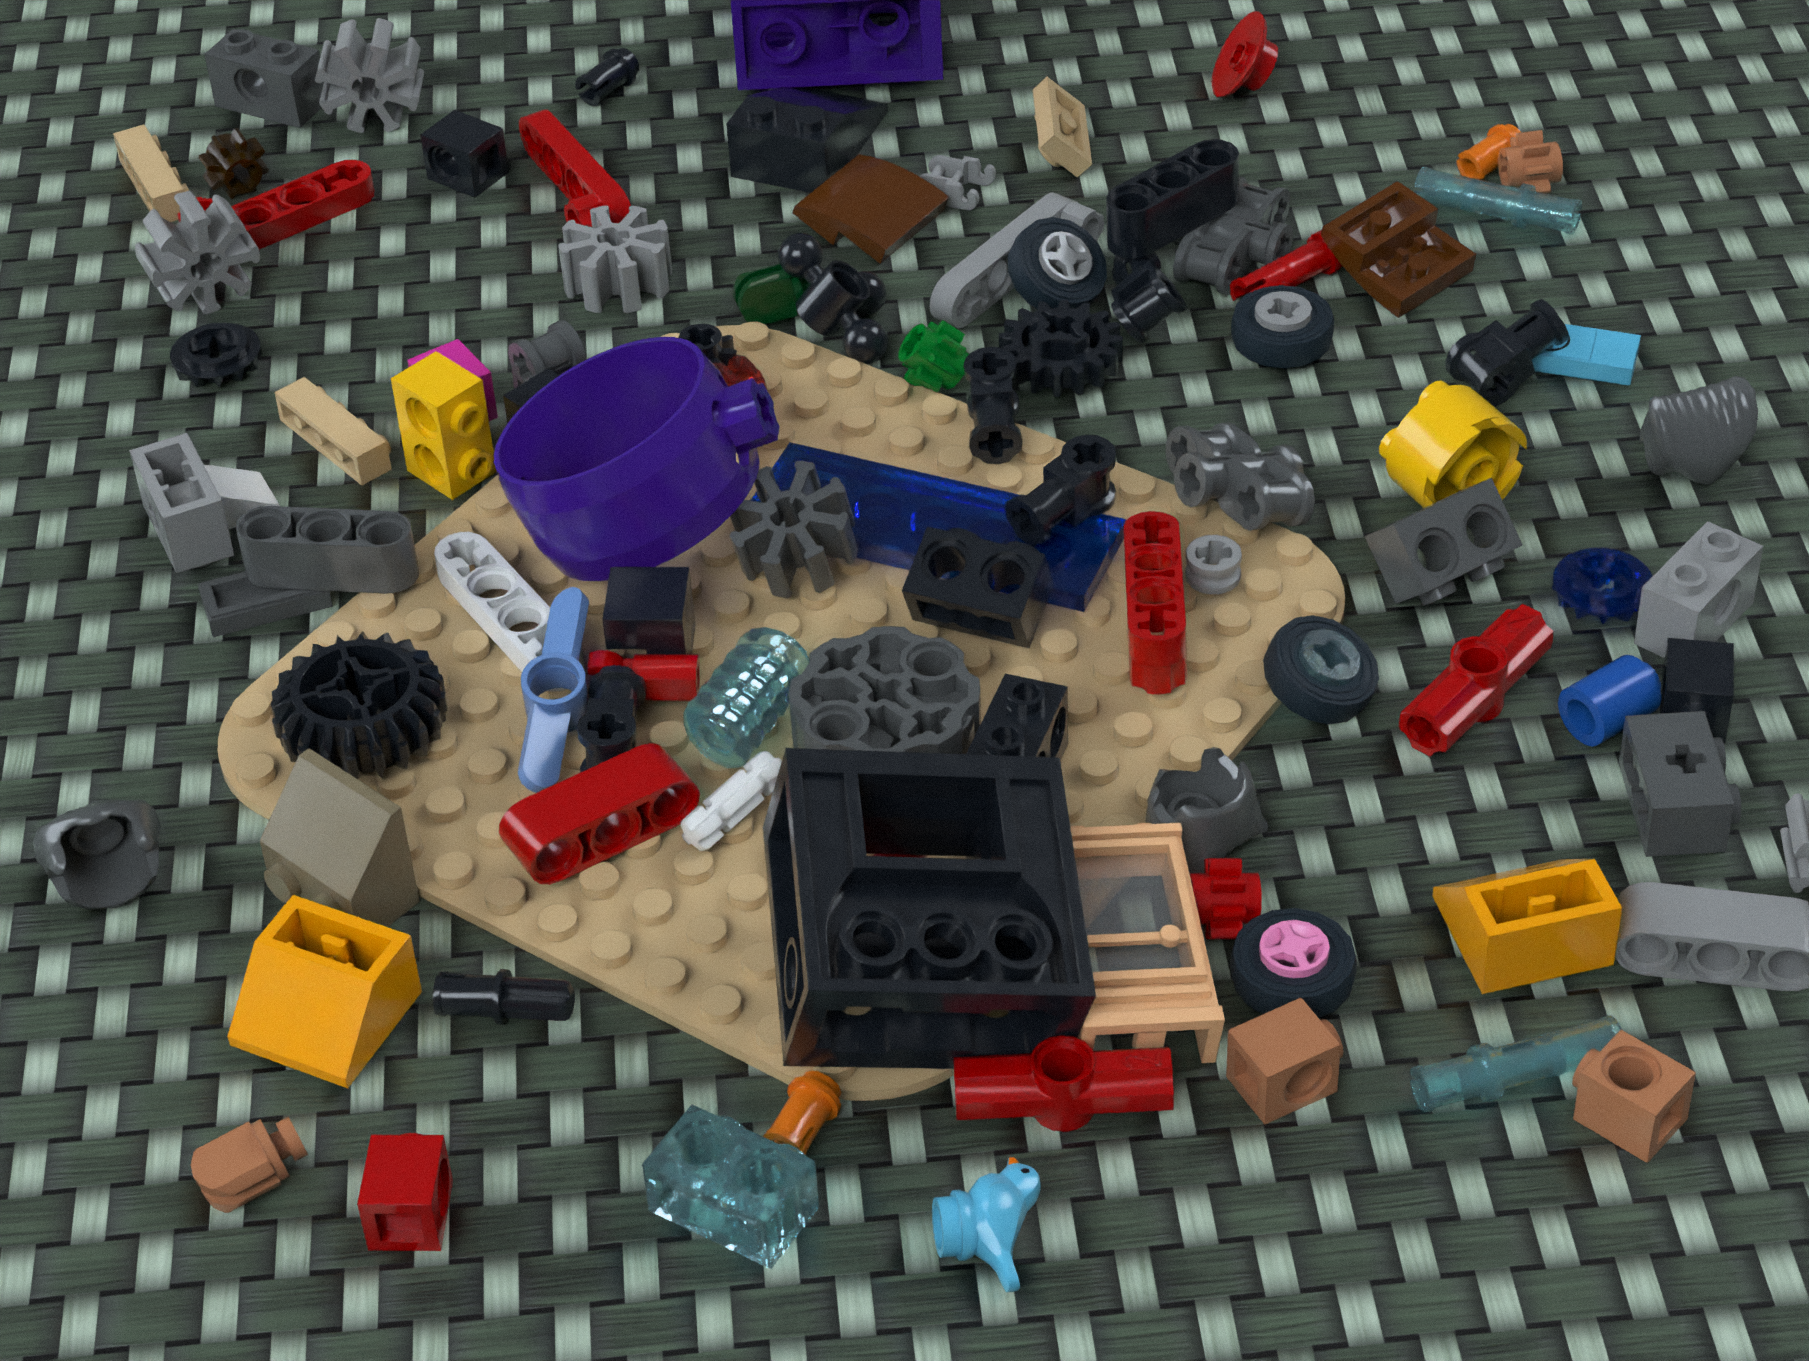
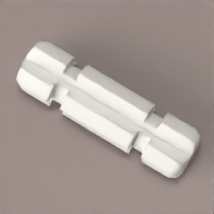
(731, 801)

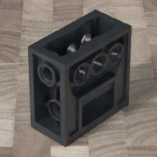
(916, 929)

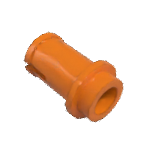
(1483, 156)
(810, 1103)

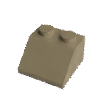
(338, 844)

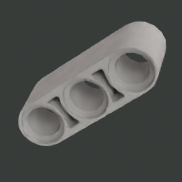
(1714, 936)

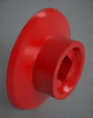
(1245, 57)

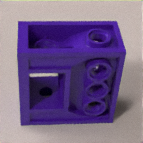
(835, 42)

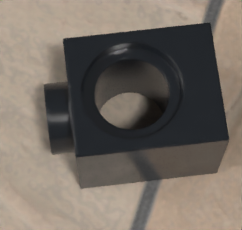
(464, 153)
(1699, 678)

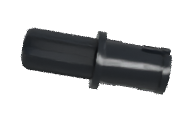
(502, 996)

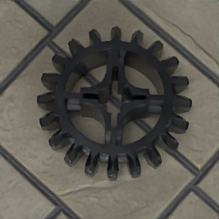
(360, 704)

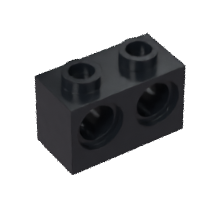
(972, 598)
(1024, 720)

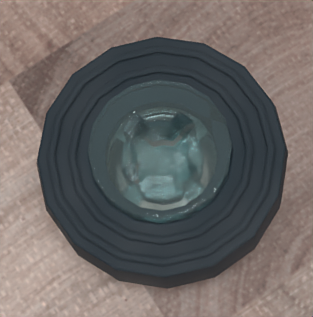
(1320, 669)

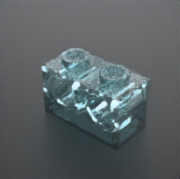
(731, 1185)

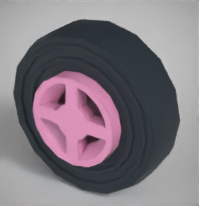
(1291, 958)

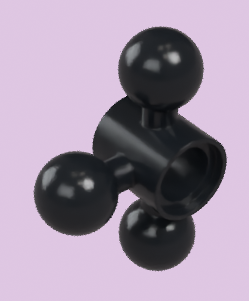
(837, 298)

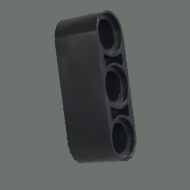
(1172, 198)

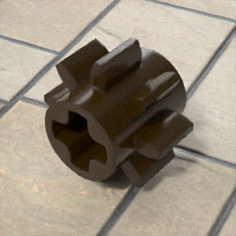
(233, 163)

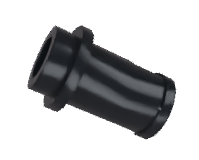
(616, 69)

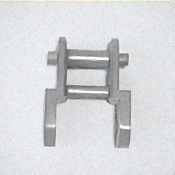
(950, 174)

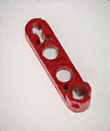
(571, 169)
(330, 193)
(1155, 602)

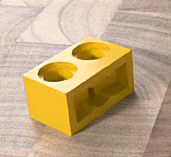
(444, 425)

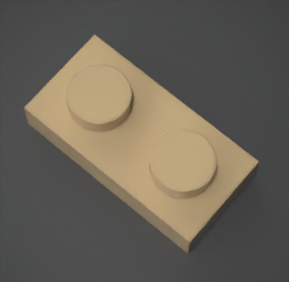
(1061, 128)

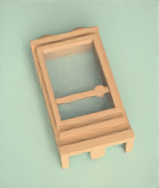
(1144, 938)

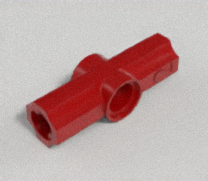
(1476, 680)
(1063, 1083)

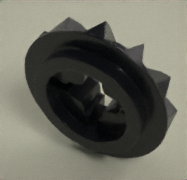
(194, 352)

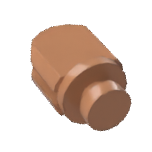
(245, 1163)

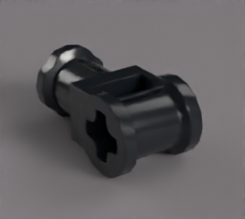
(1143, 296)
(1505, 353)
(993, 405)
(1071, 491)
(610, 714)

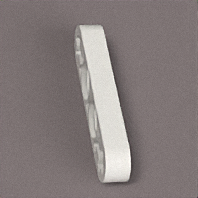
(497, 614)

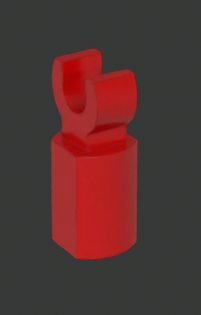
(665, 675)

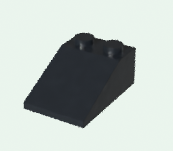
(799, 135)

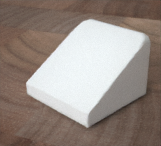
(240, 491)

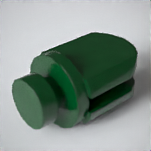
(768, 294)

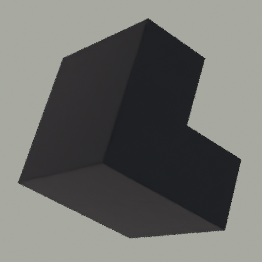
(649, 610)

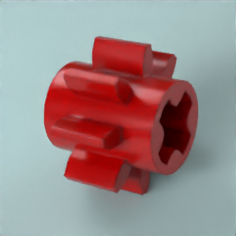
(1226, 897)

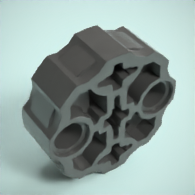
(886, 695)

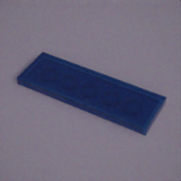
(898, 504)

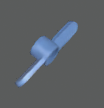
(556, 668)

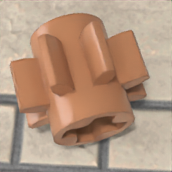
(1530, 162)

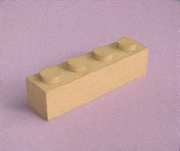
(150, 170)
(333, 430)

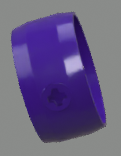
(632, 456)

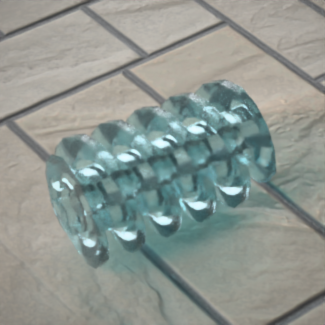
(744, 696)

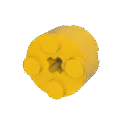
(1452, 444)

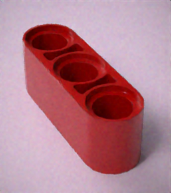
(598, 813)

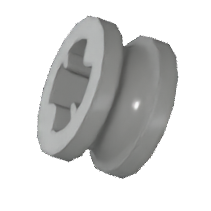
(1213, 550)

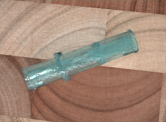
(1516, 204)
(1491, 1070)

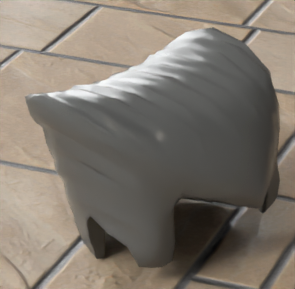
(1700, 429)
(1213, 805)
(101, 852)

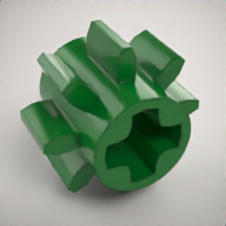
(933, 356)

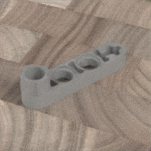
(984, 274)

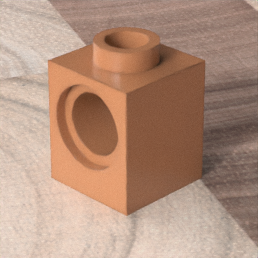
(1284, 1060)
(1632, 1095)

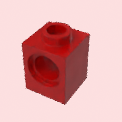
(405, 1192)

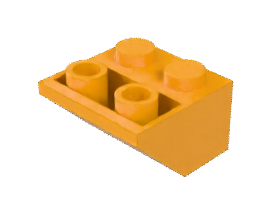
(1532, 922)
(323, 991)

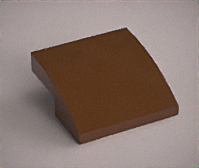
(871, 206)
(1397, 249)

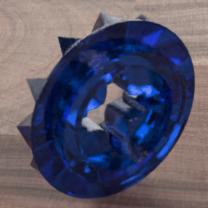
(1593, 569)

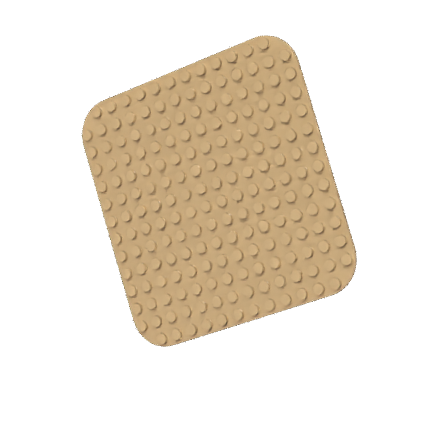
(691, 926)

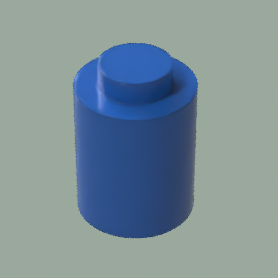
(1599, 702)

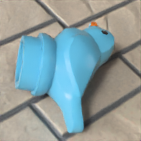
(987, 1219)

